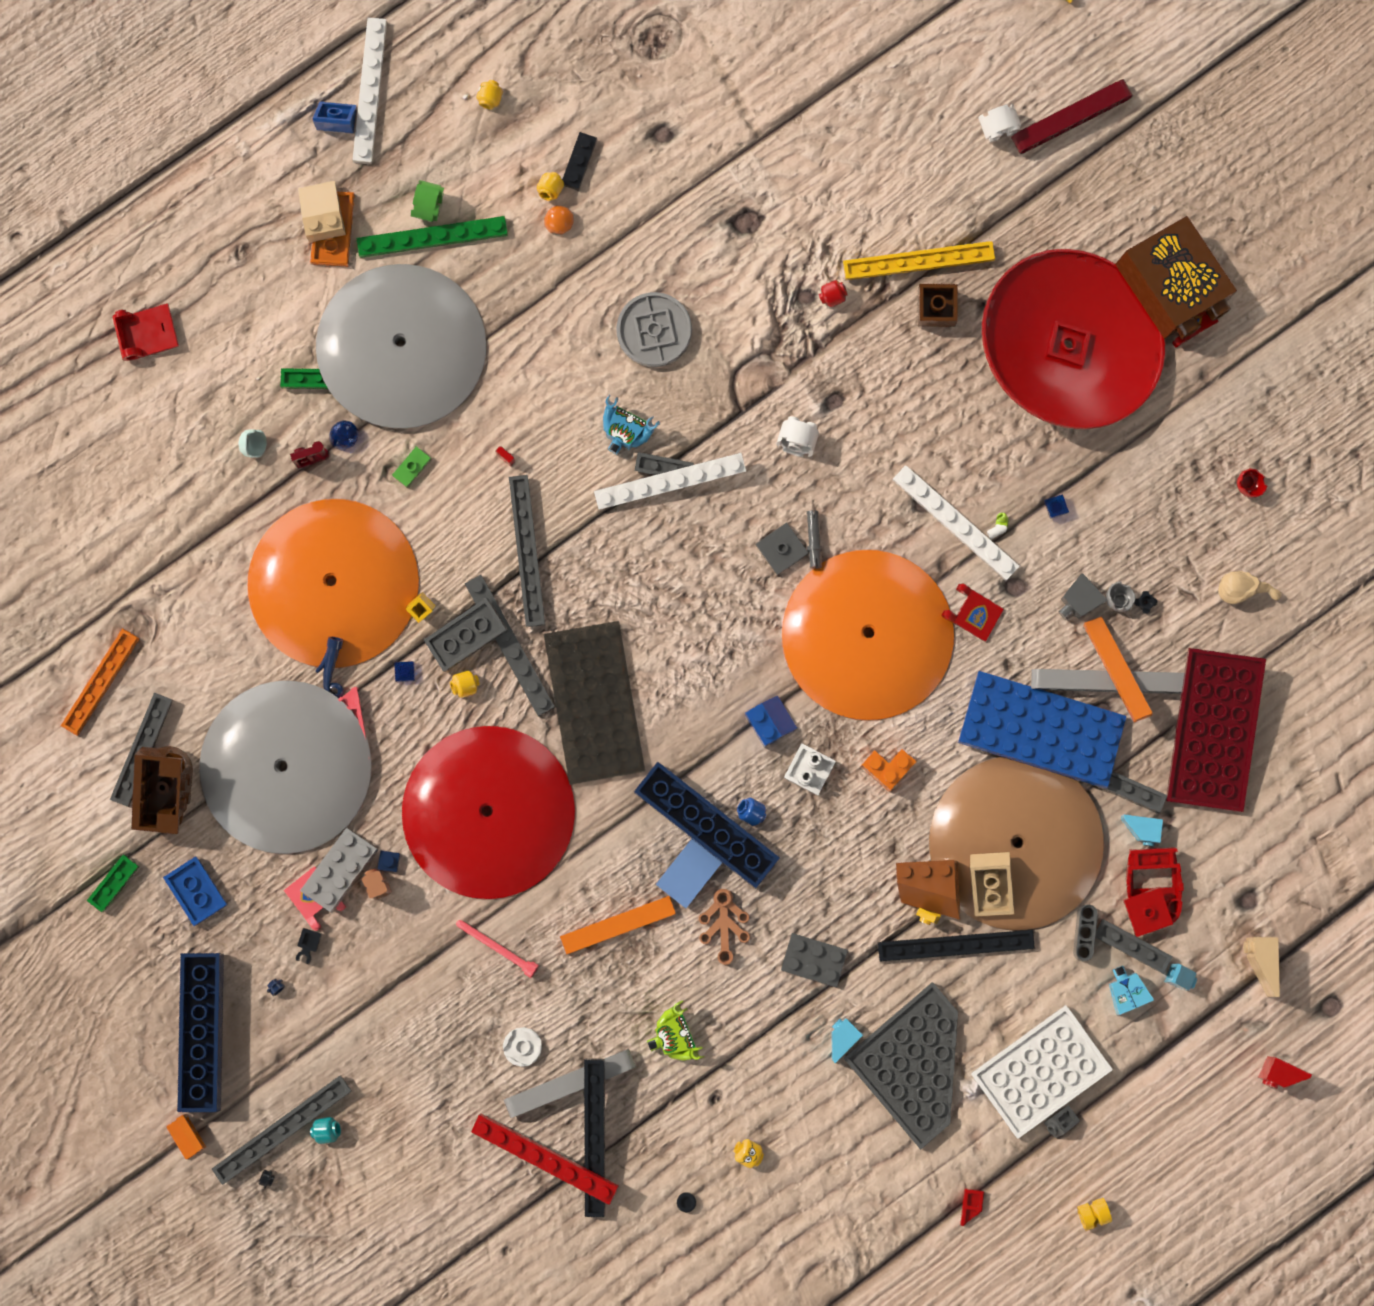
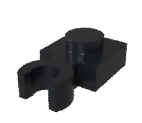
(308, 941)

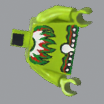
(674, 1036)

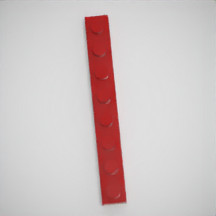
(545, 1159)

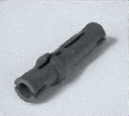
(814, 539)

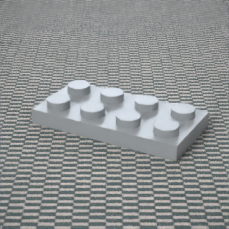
(339, 870)

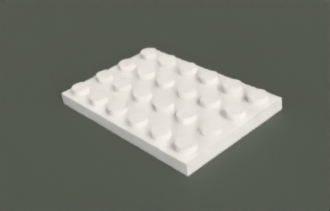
(1041, 1071)

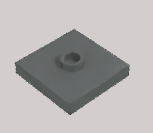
(782, 549)

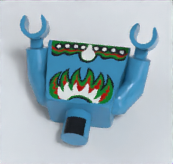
(625, 428)

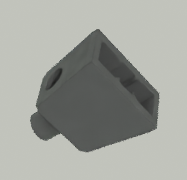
(1081, 598)

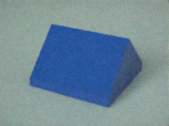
(335, 117)

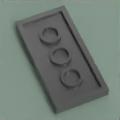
(465, 634)

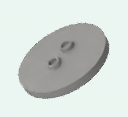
(654, 329)

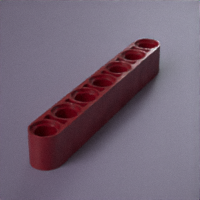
(1072, 116)

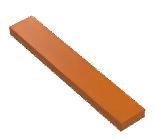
(1117, 669)
(100, 682)
(617, 925)

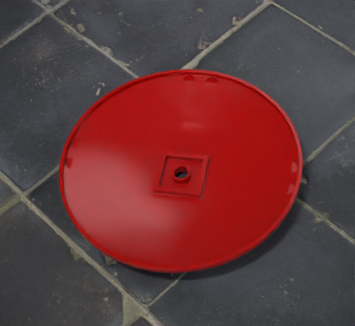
(1077, 300)

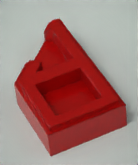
(971, 1205)

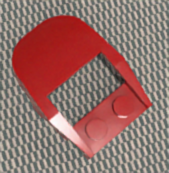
(1156, 859)

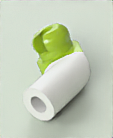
(1000, 527)

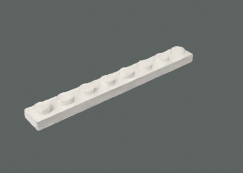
(369, 90)
(670, 481)
(955, 523)

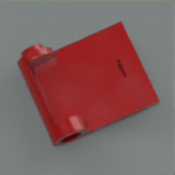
(143, 332)

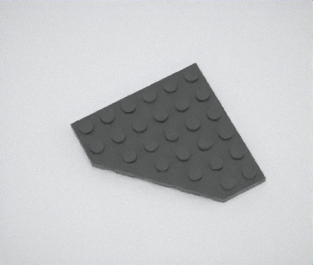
(912, 1064)

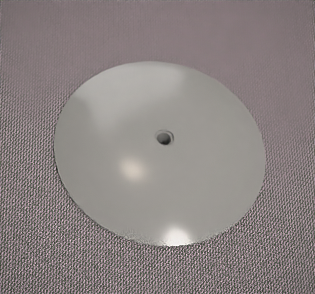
(409, 382)
(324, 772)

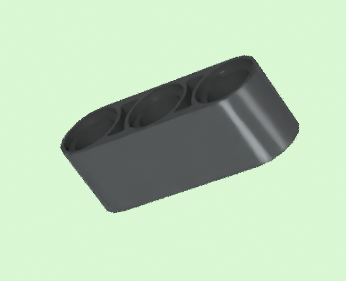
(1089, 942)

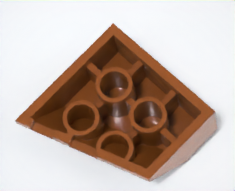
(930, 886)

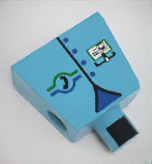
(1128, 991)

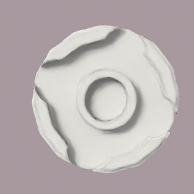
(522, 1046)

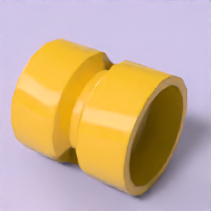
(1094, 1214)

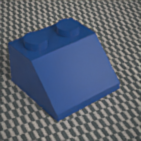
(770, 721)

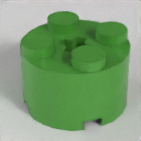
(426, 201)

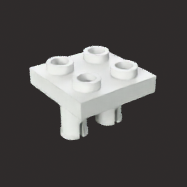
(809, 769)

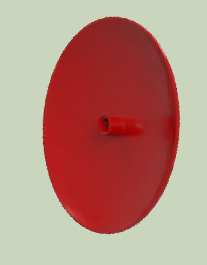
(528, 820)

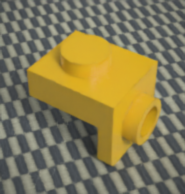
(928, 916)

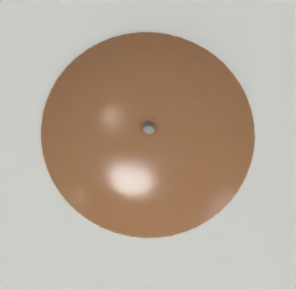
(1050, 816)

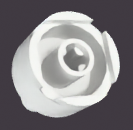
(1000, 122)
(798, 437)

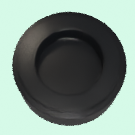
(686, 1202)

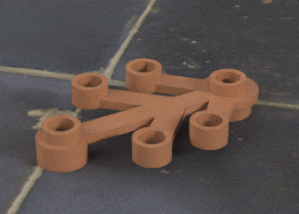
(724, 923)

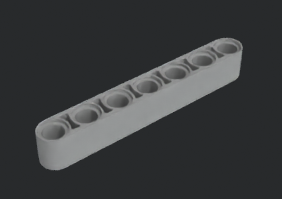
(564, 1085)

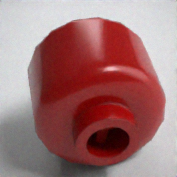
(833, 293)

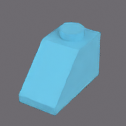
(1144, 829)
(1181, 977)
(843, 1038)

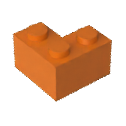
(888, 773)

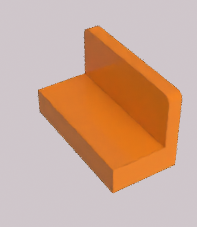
(186, 1136)

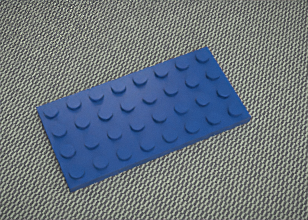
(1042, 729)

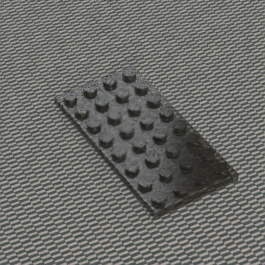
(594, 702)

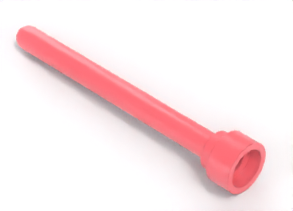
(527, 967)

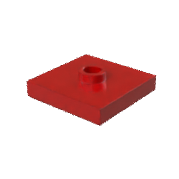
(1148, 911)

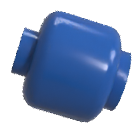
(751, 811)

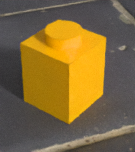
(420, 607)

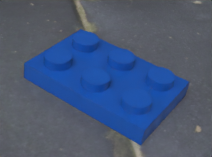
(195, 891)

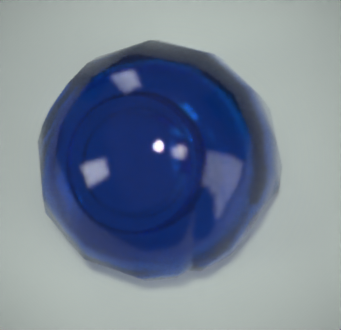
(343, 435)

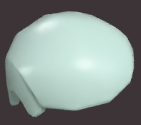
(252, 443)

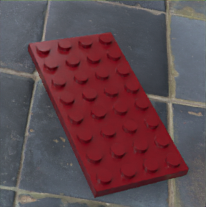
(1215, 729)

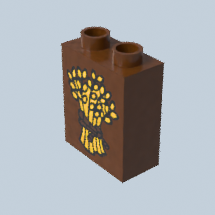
(1177, 279)

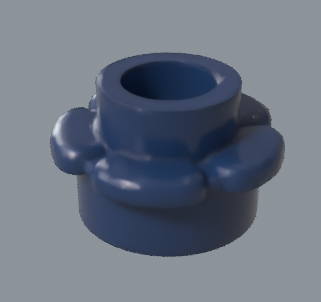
(275, 987)

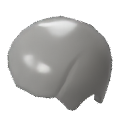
(1120, 597)

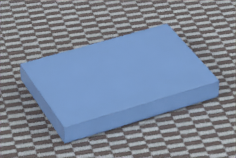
(688, 873)

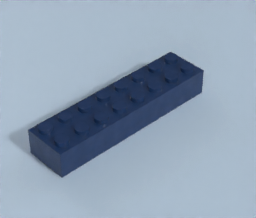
(706, 825)
(200, 1032)

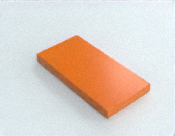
(336, 250)

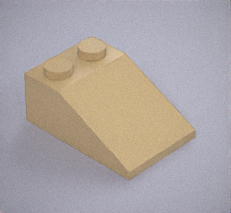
(321, 211)
(992, 884)
(1264, 959)

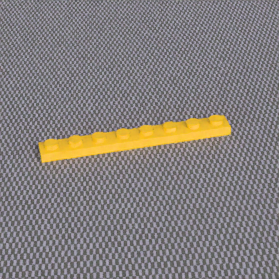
(918, 260)

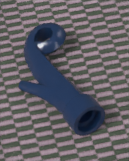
(334, 645)

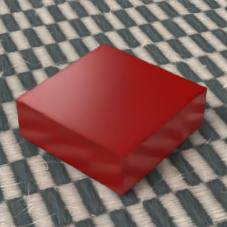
(505, 456)

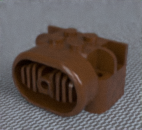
(160, 789)

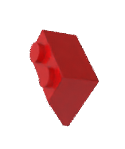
(1279, 1073)

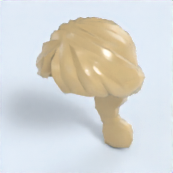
(1241, 585)

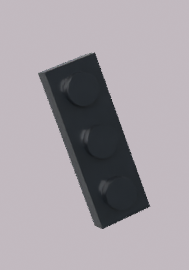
(579, 161)

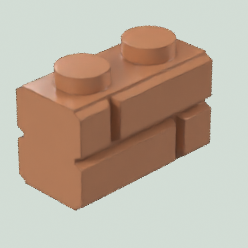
(376, 884)

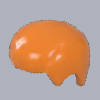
(558, 220)

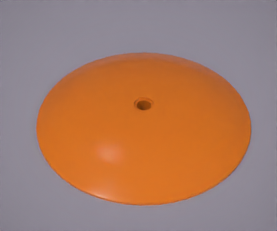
(372, 587)
(857, 673)

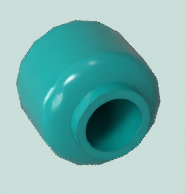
(325, 1130)

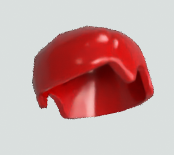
(1251, 483)

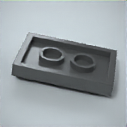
(814, 960)

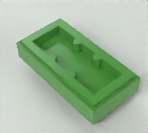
(411, 467)

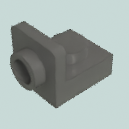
(1062, 1122)

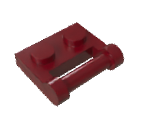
(304, 457)

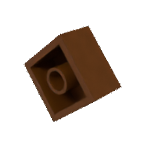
(937, 305)

